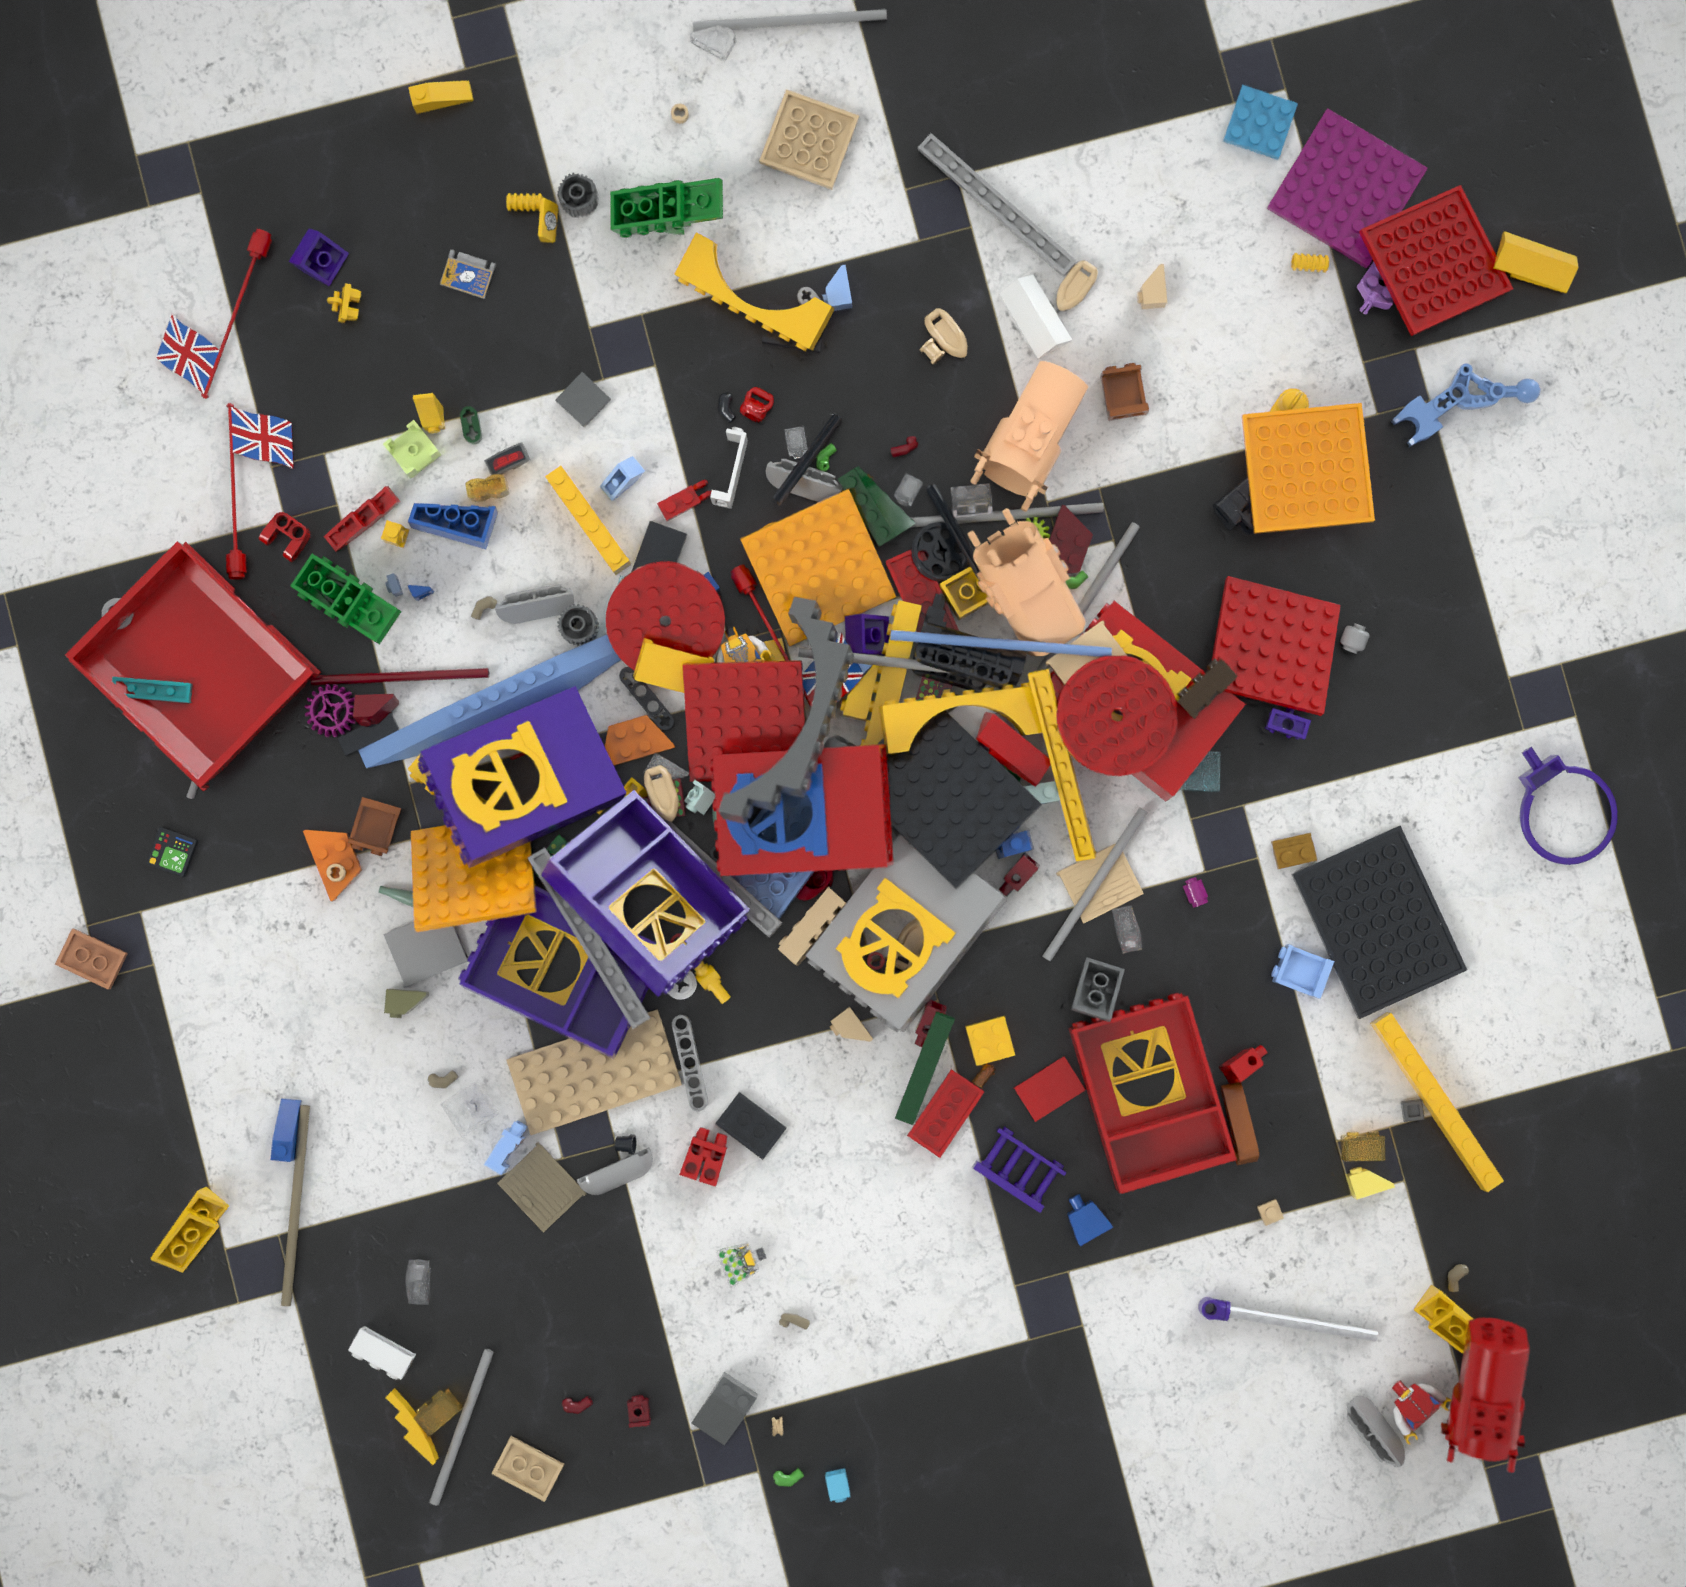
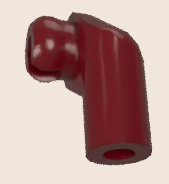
(905, 449)
(576, 1407)

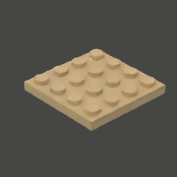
(809, 139)

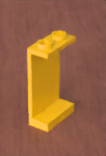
(663, 665)

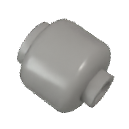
(1354, 638)

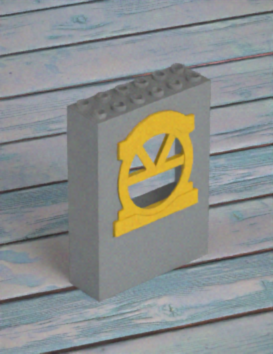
(950, 926)

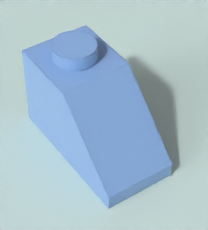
(838, 291)
(622, 477)

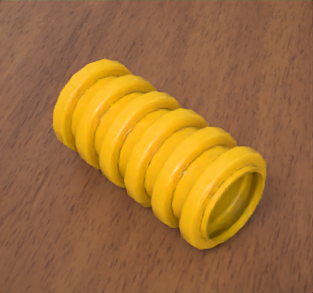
(523, 201)
(1310, 262)

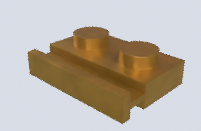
(1294, 851)

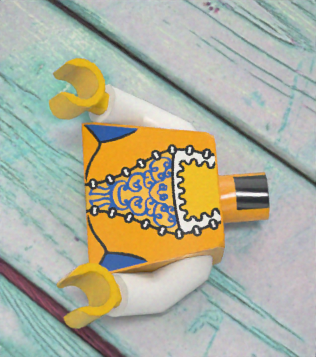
(742, 648)

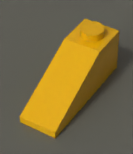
(439, 95)
(430, 412)
(860, 697)

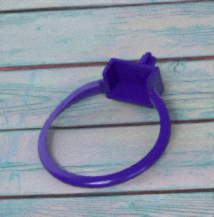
(1540, 774)

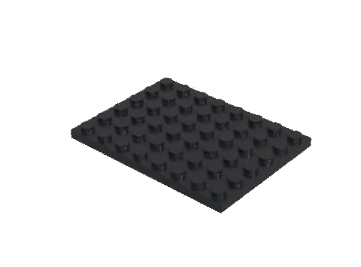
(954, 798)
(1379, 922)

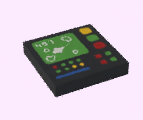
(172, 851)

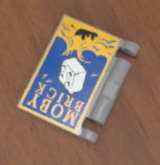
(467, 274)

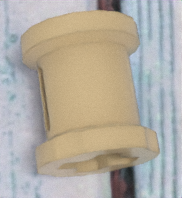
(932, 351)

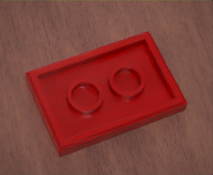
(1049, 1088)

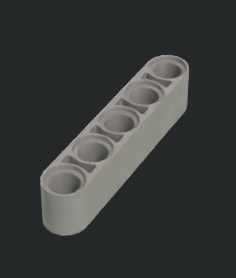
(690, 1072)

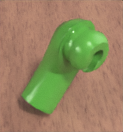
(823, 457)
(1075, 582)
(787, 1480)

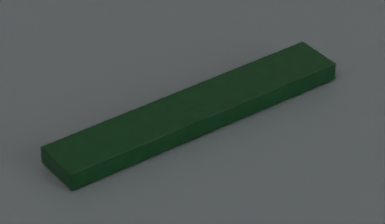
(924, 1068)

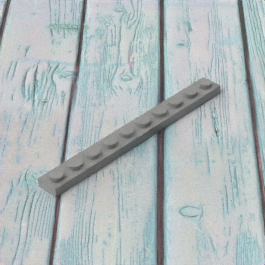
(997, 205)
(595, 950)

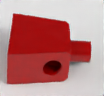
(1243, 1064)

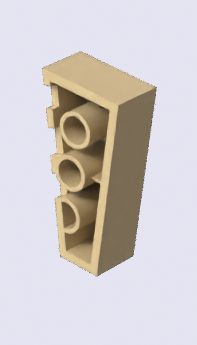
(811, 927)

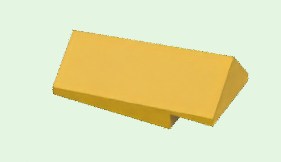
(1536, 263)
(191, 1230)
(1444, 1317)

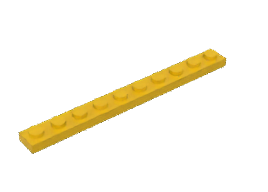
(1062, 766)

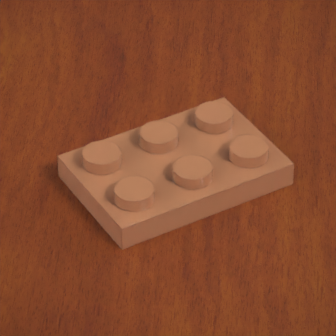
(91, 958)

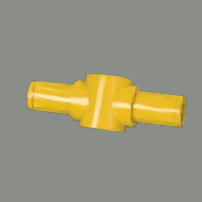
(710, 980)

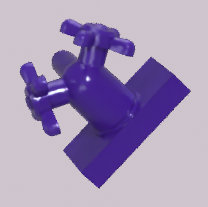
(1288, 723)

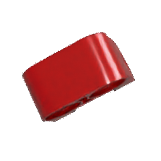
(273, 529)

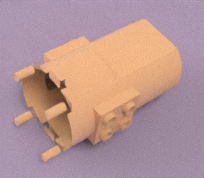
(1027, 441)
(1028, 584)

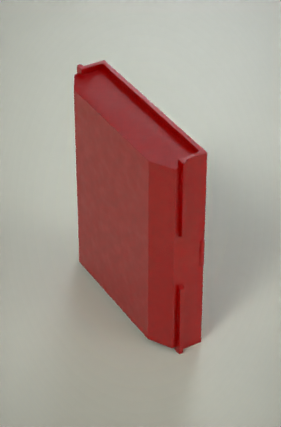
(198, 633)

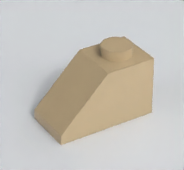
(1153, 290)
(849, 1026)

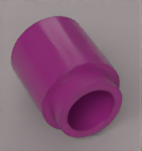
(1195, 892)

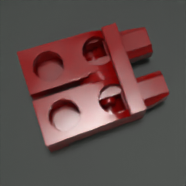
(705, 1151)

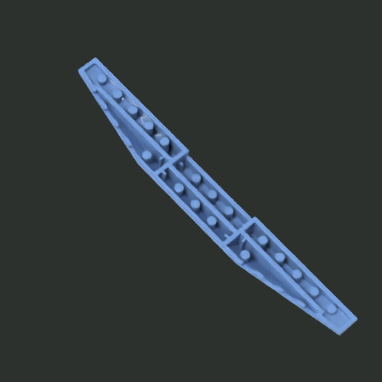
(530, 686)

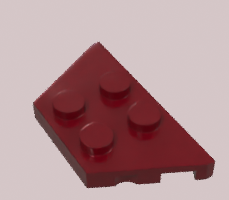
(1071, 539)

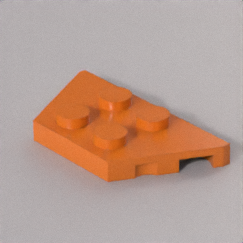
(635, 740)
(331, 849)

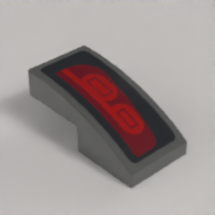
(507, 459)

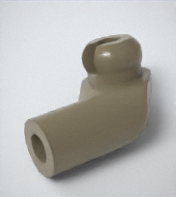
(481, 605)
(442, 1082)
(1455, 1275)
(795, 1319)

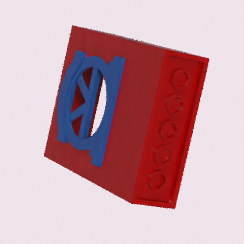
(847, 823)

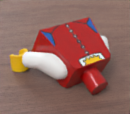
(1416, 1406)

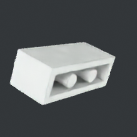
(381, 1353)

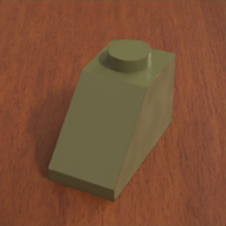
(402, 1002)

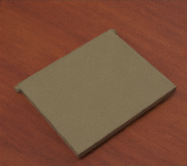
(541, 1187)

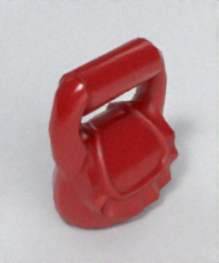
(753, 408)

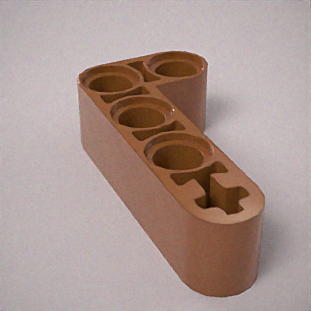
(1240, 1123)

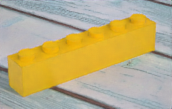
(588, 520)

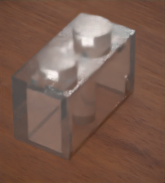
(971, 500)

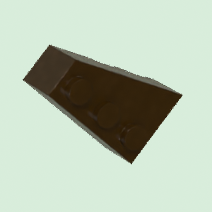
(1206, 687)

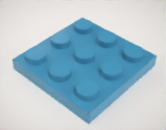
(1260, 122)

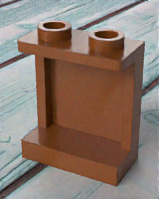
(1124, 392)
(374, 826)

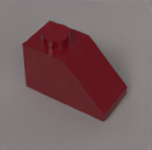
(373, 708)

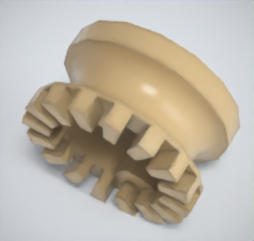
(678, 119)
(342, 873)
(777, 1426)

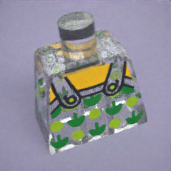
(739, 1262)

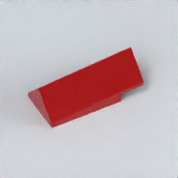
(1012, 749)

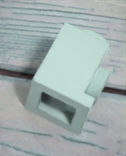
(699, 798)

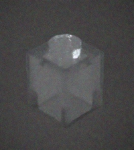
(796, 441)
(908, 490)

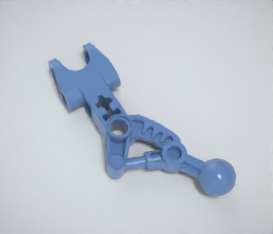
(1426, 415)

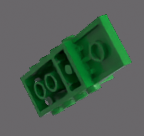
(665, 207)
(345, 598)

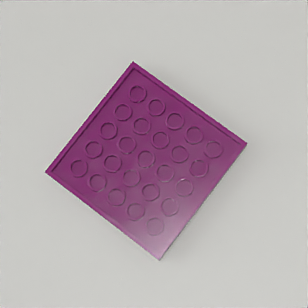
(1344, 185)

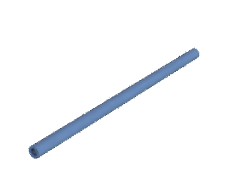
(1000, 643)

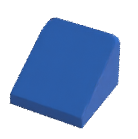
(420, 592)

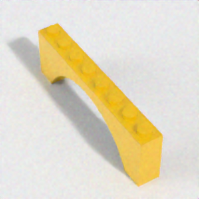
(801, 324)
(904, 720)

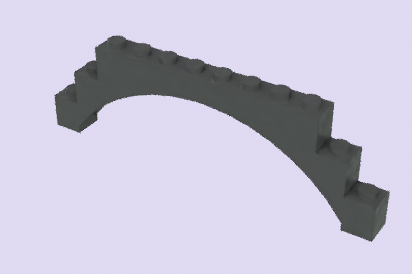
(795, 769)

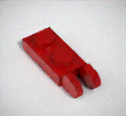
(683, 500)

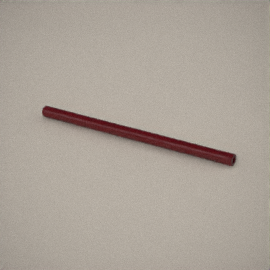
(400, 676)

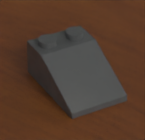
(1097, 989)
(724, 1408)

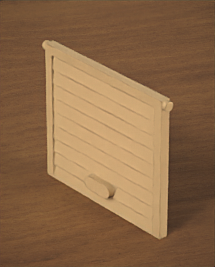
(1066, 664)
(1114, 891)

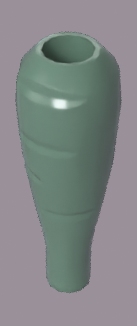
(400, 895)

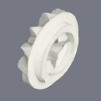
(686, 991)

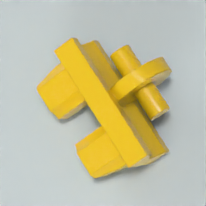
(345, 312)

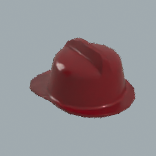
(816, 884)

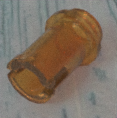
(984, 1074)

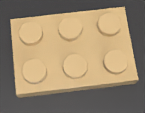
(527, 1468)

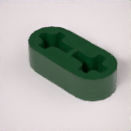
(475, 424)

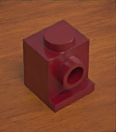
(638, 1420)

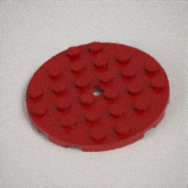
(664, 591)
(1146, 710)

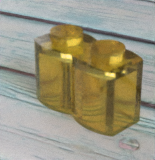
(482, 489)

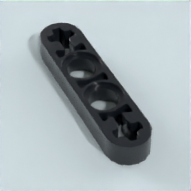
(648, 697)

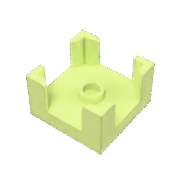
(412, 450)

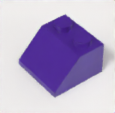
(318, 257)
(866, 633)

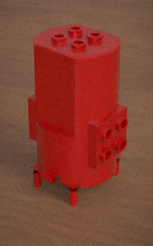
(1488, 1397)

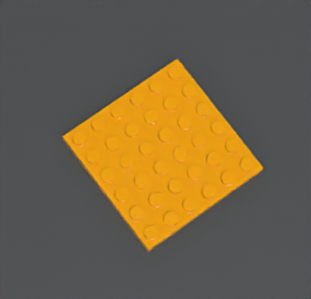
(1308, 468)
(821, 558)
(454, 895)

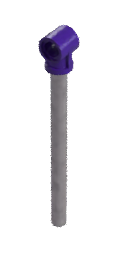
(1224, 1311)

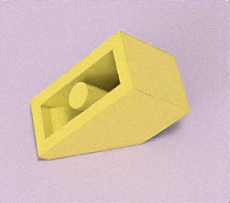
(1365, 1183)

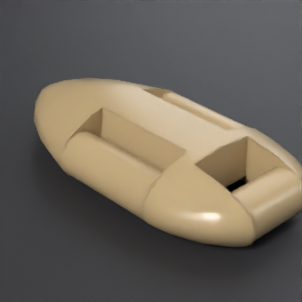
(1075, 285)
(947, 333)
(662, 793)
(913, 939)

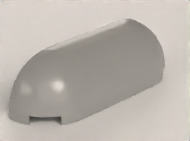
(812, 485)
(534, 604)
(617, 1173)
(1375, 1431)

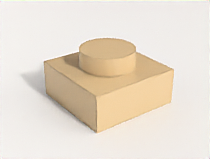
(1270, 1212)

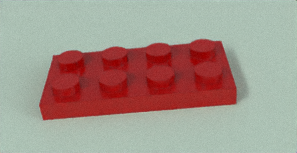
(945, 1113)

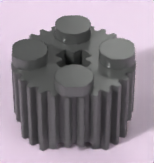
(578, 205)
(568, 619)

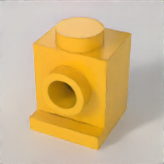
(395, 534)

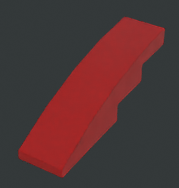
(361, 519)

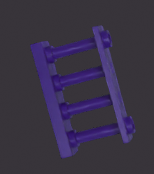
(1018, 1188)

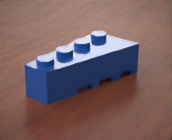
(459, 523)

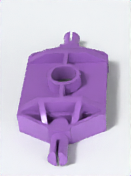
(1373, 292)

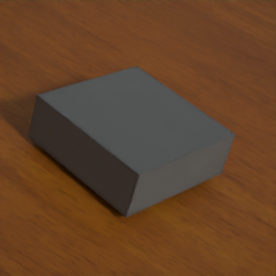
(1412, 1110)

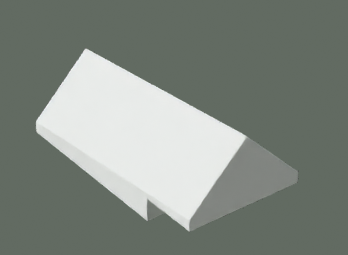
(1034, 316)

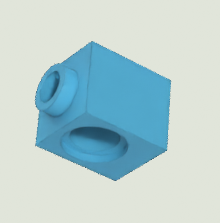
(837, 1485)

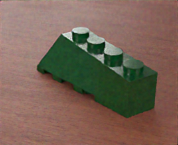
(876, 508)

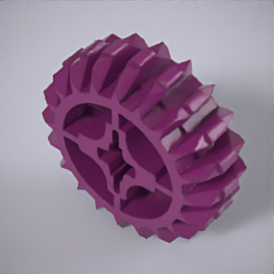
(323, 714)

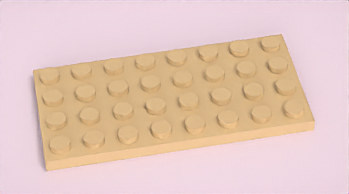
(575, 1081)

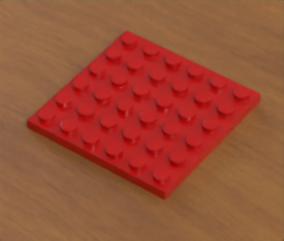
(1435, 260)
(1277, 644)
(741, 709)

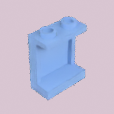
(1302, 971)

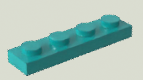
(157, 689)

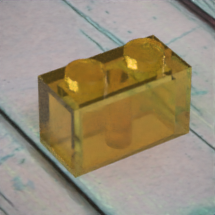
(1363, 1147)
(438, 1412)

